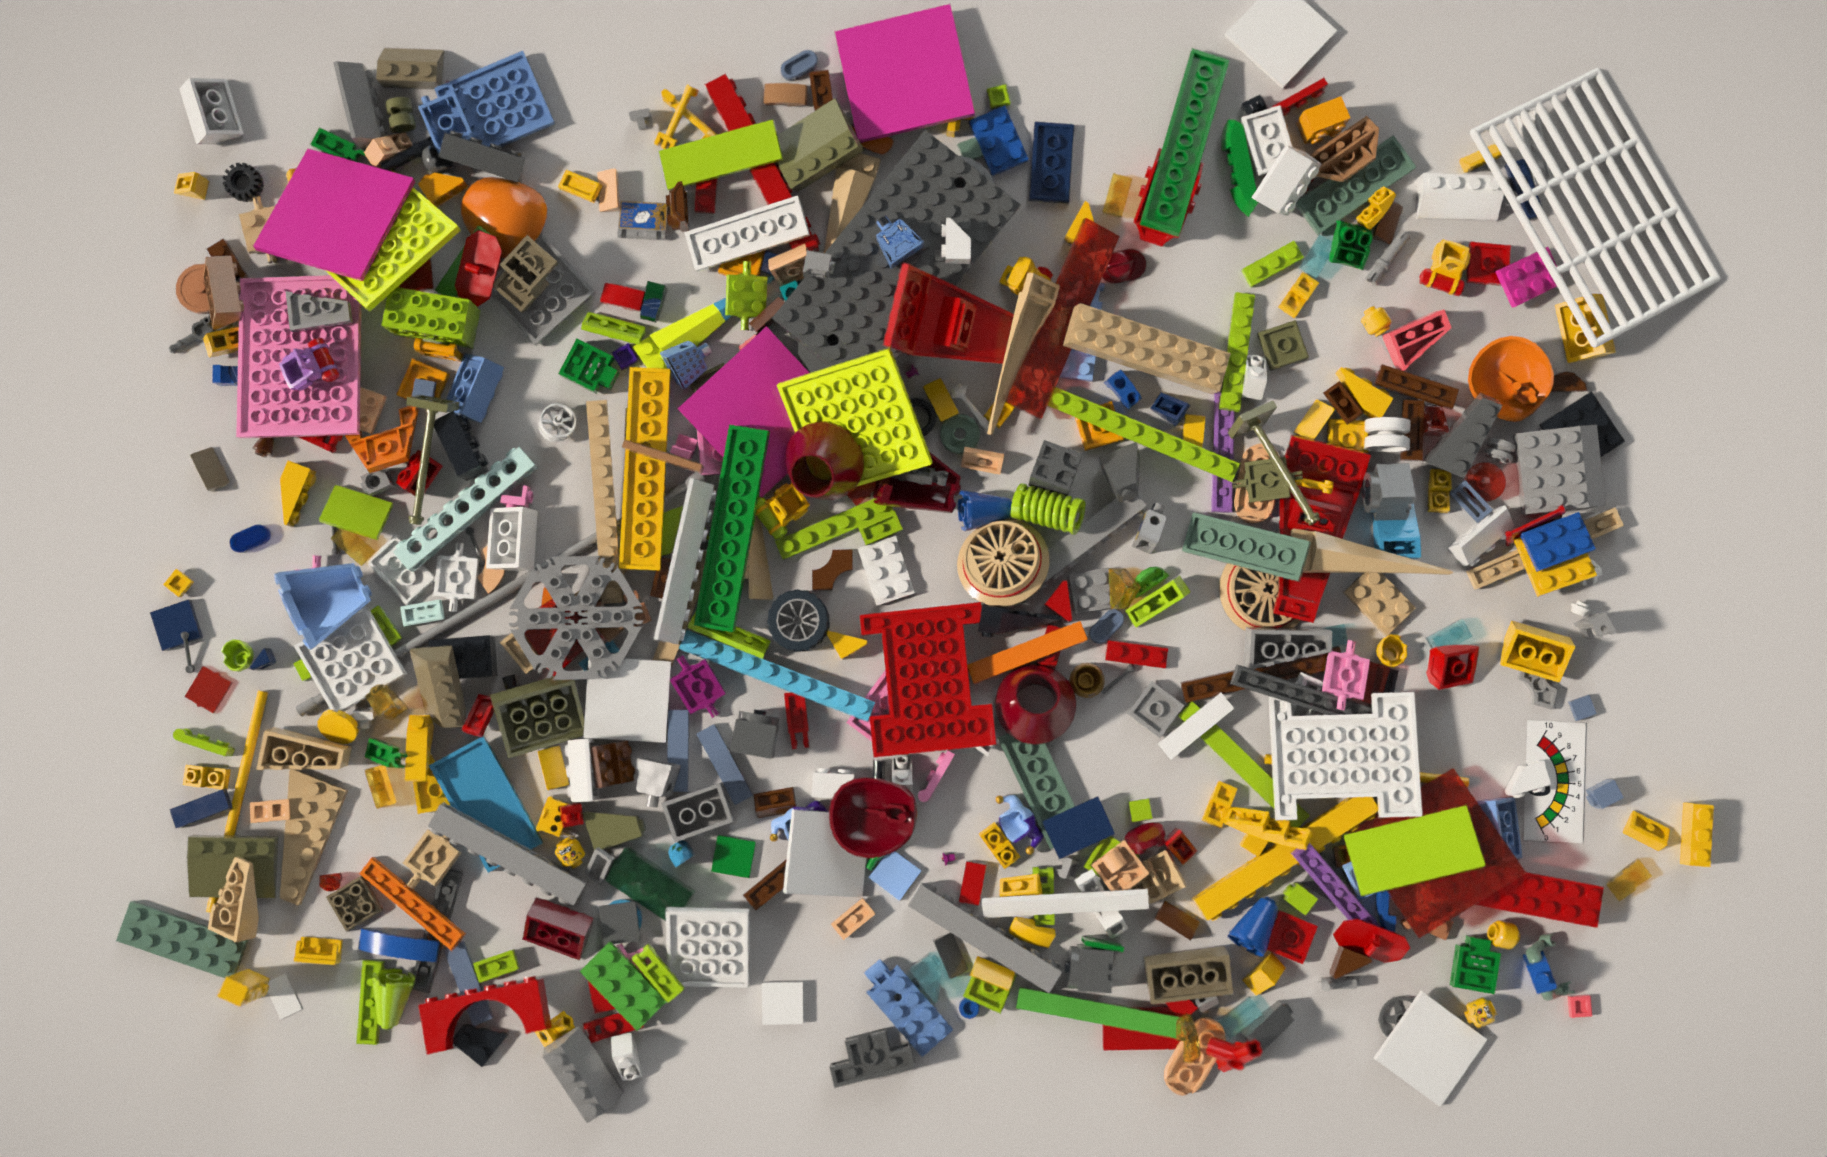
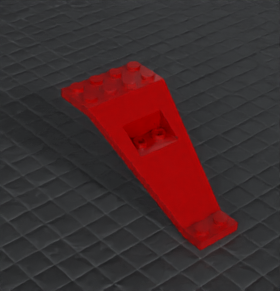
(945, 321)
(1319, 463)

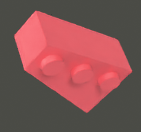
(1414, 338)

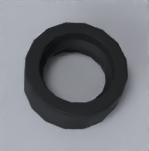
(931, 412)

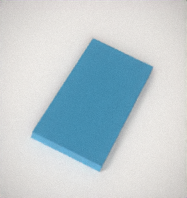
(482, 790)

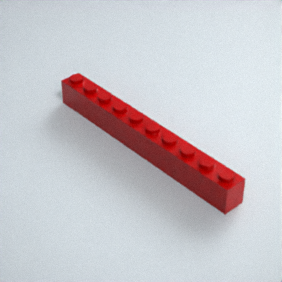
(767, 176)

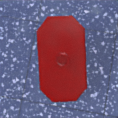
(478, 267)
(1371, 940)

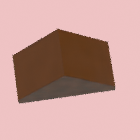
(1347, 961)

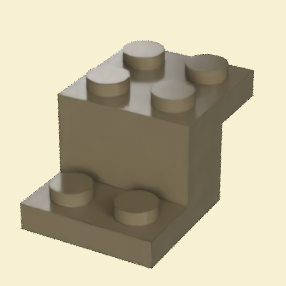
(525, 274)

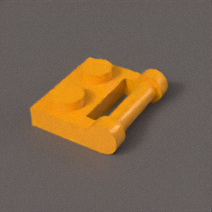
(438, 350)

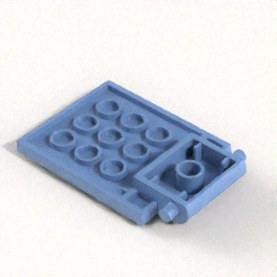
(489, 104)

